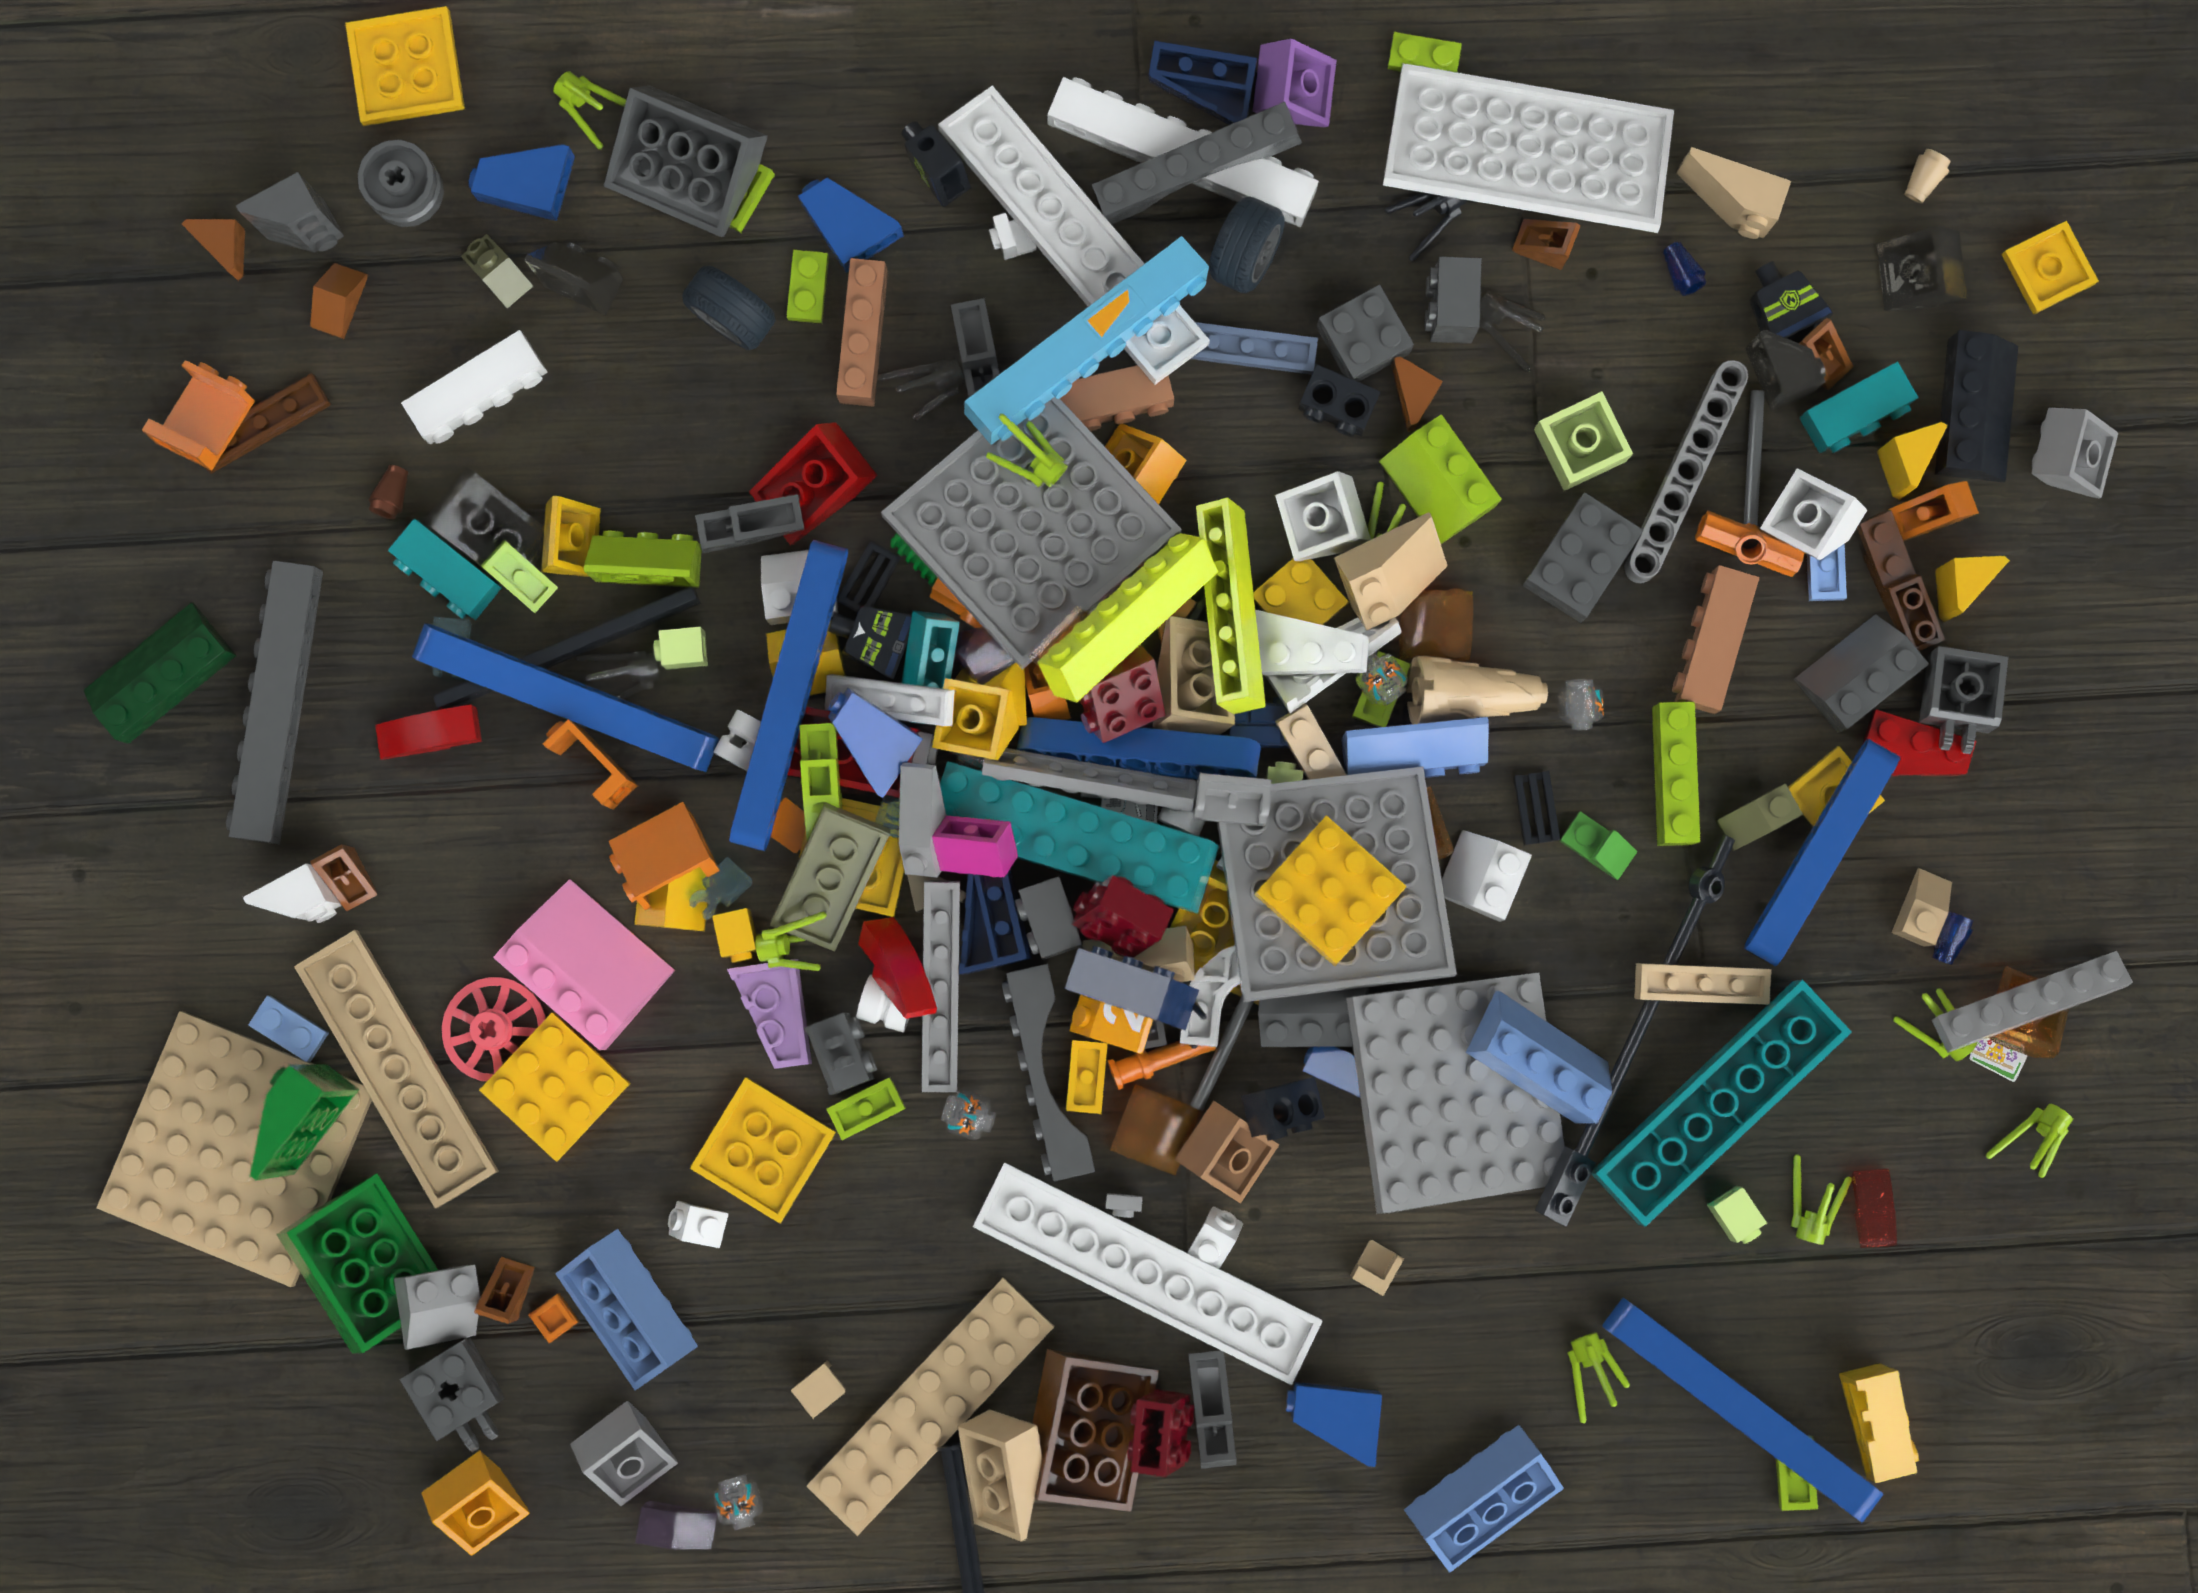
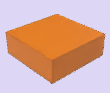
(554, 1318)

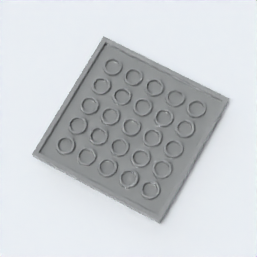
(1026, 551)
(1393, 823)
(1433, 1113)

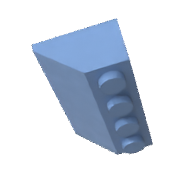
(1425, 745)
(1542, 1060)
(626, 1309)
(1484, 1498)

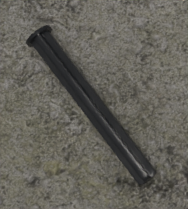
(962, 1518)

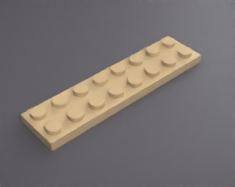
(396, 1069)
(930, 1406)

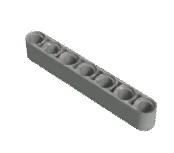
(1694, 457)

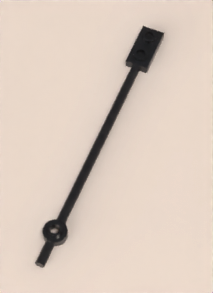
(1573, 1166)

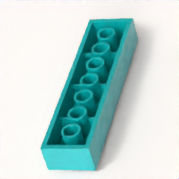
(1086, 837)
(1720, 1102)

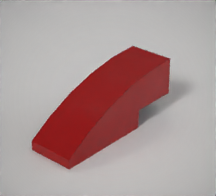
(428, 732)
(897, 967)

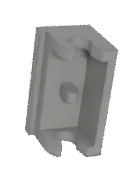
(1232, 799)

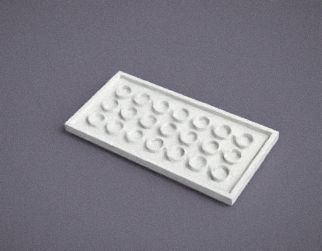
(1529, 148)

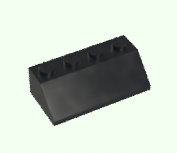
(1977, 406)

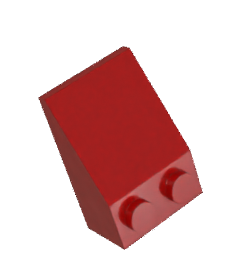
(822, 471)

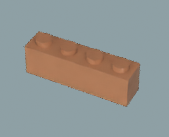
(862, 332)
(1118, 397)
(1716, 638)

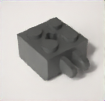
(1948, 707)
(841, 1052)
(476, 1393)

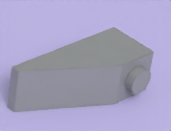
(919, 817)

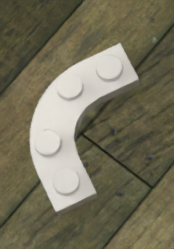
(1214, 984)

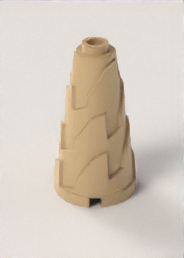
(1465, 691)

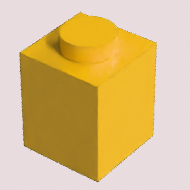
(735, 934)

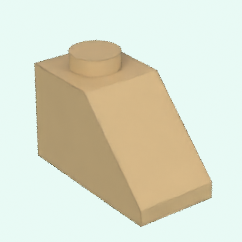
(1924, 909)

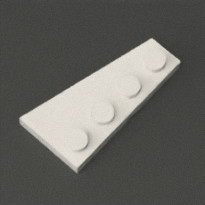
(1307, 647)
(1299, 688)

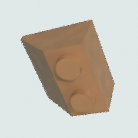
(1226, 1153)

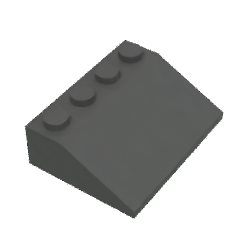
(683, 159)

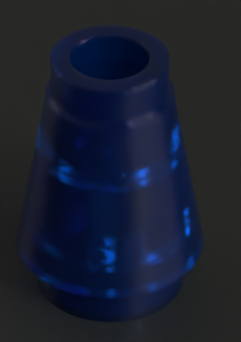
(1684, 270)
(1952, 937)

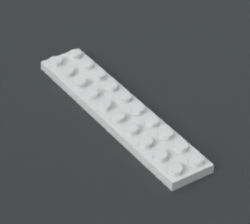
(1062, 222)
(1148, 1273)

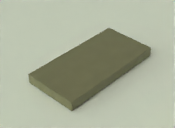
(831, 875)

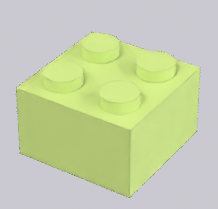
(1583, 441)

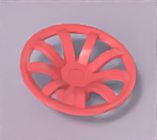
(491, 1027)

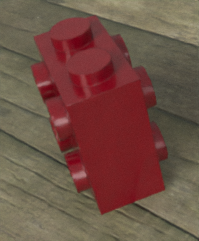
(1124, 698)
(1121, 916)
(1160, 1433)

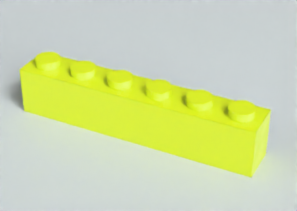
(1231, 608)
(1127, 617)

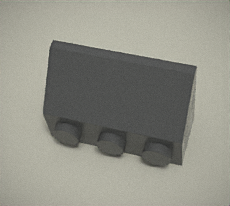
(293, 215)
(1860, 672)
(1307, 1019)

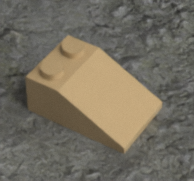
(1737, 193)
(1391, 570)
(1188, 680)
(1001, 1471)

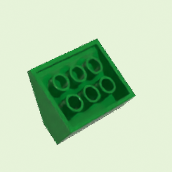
(297, 1116)
(352, 1255)

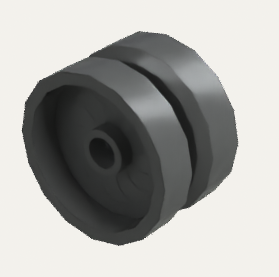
(400, 183)

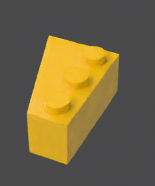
(1880, 1422)

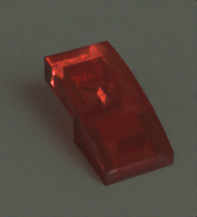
(1875, 1208)

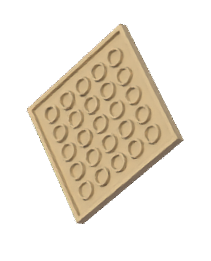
(196, 1144)

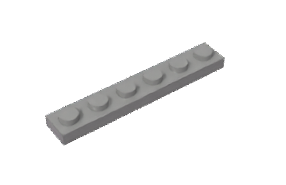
(1092, 778)
(942, 972)
(2032, 1001)

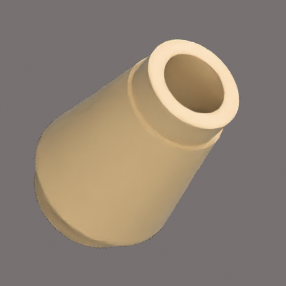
(1926, 175)

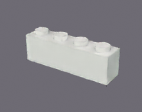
(474, 388)

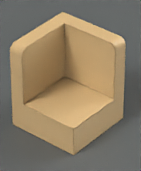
(1376, 1267)
(818, 1390)

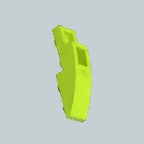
(819, 770)

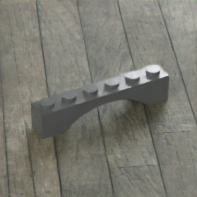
(1236, 144)
(1065, 1144)

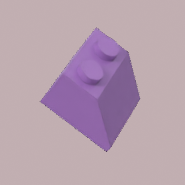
(1299, 78)

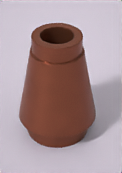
(389, 493)

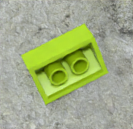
(1440, 478)
(644, 559)

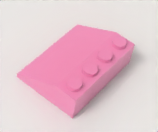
(584, 964)

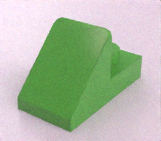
(1598, 845)

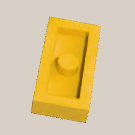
(1086, 1077)

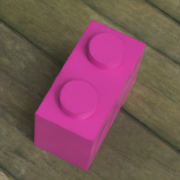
(975, 846)

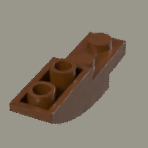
(1897, 582)

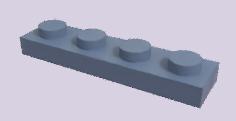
(1258, 349)

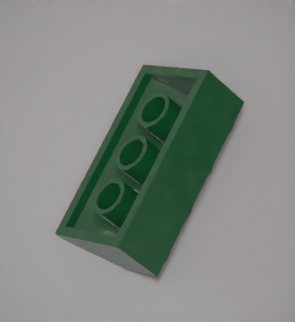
(158, 674)

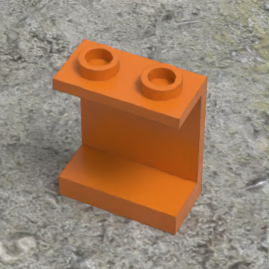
(203, 416)
(617, 786)
(660, 853)

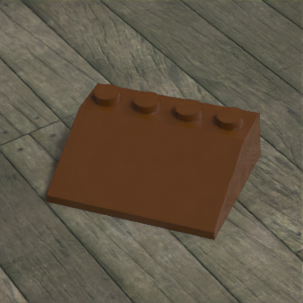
(1087, 1429)

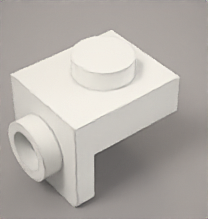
(1010, 237)
(697, 1224)
(1216, 1237)

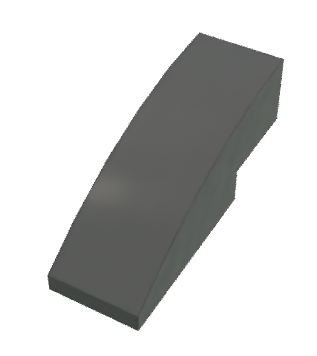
(975, 344)
(749, 523)
(1212, 1409)

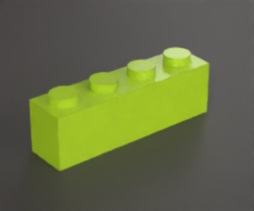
(1676, 773)

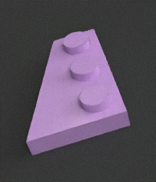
(777, 1010)

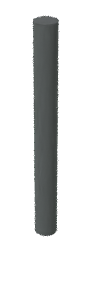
(1754, 457)
(1221, 1054)

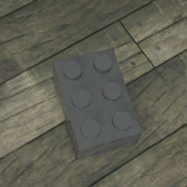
(1583, 558)

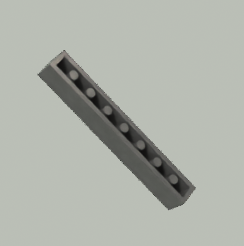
(275, 702)

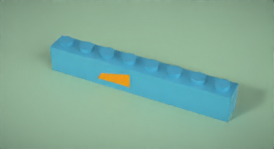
(1087, 340)

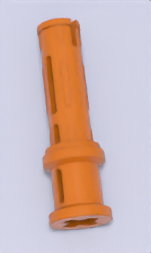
(1145, 1064)

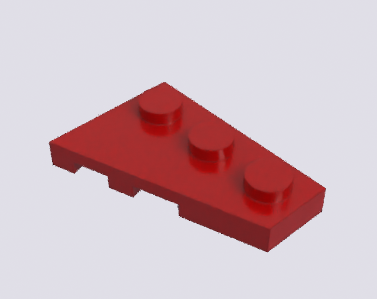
(1917, 746)

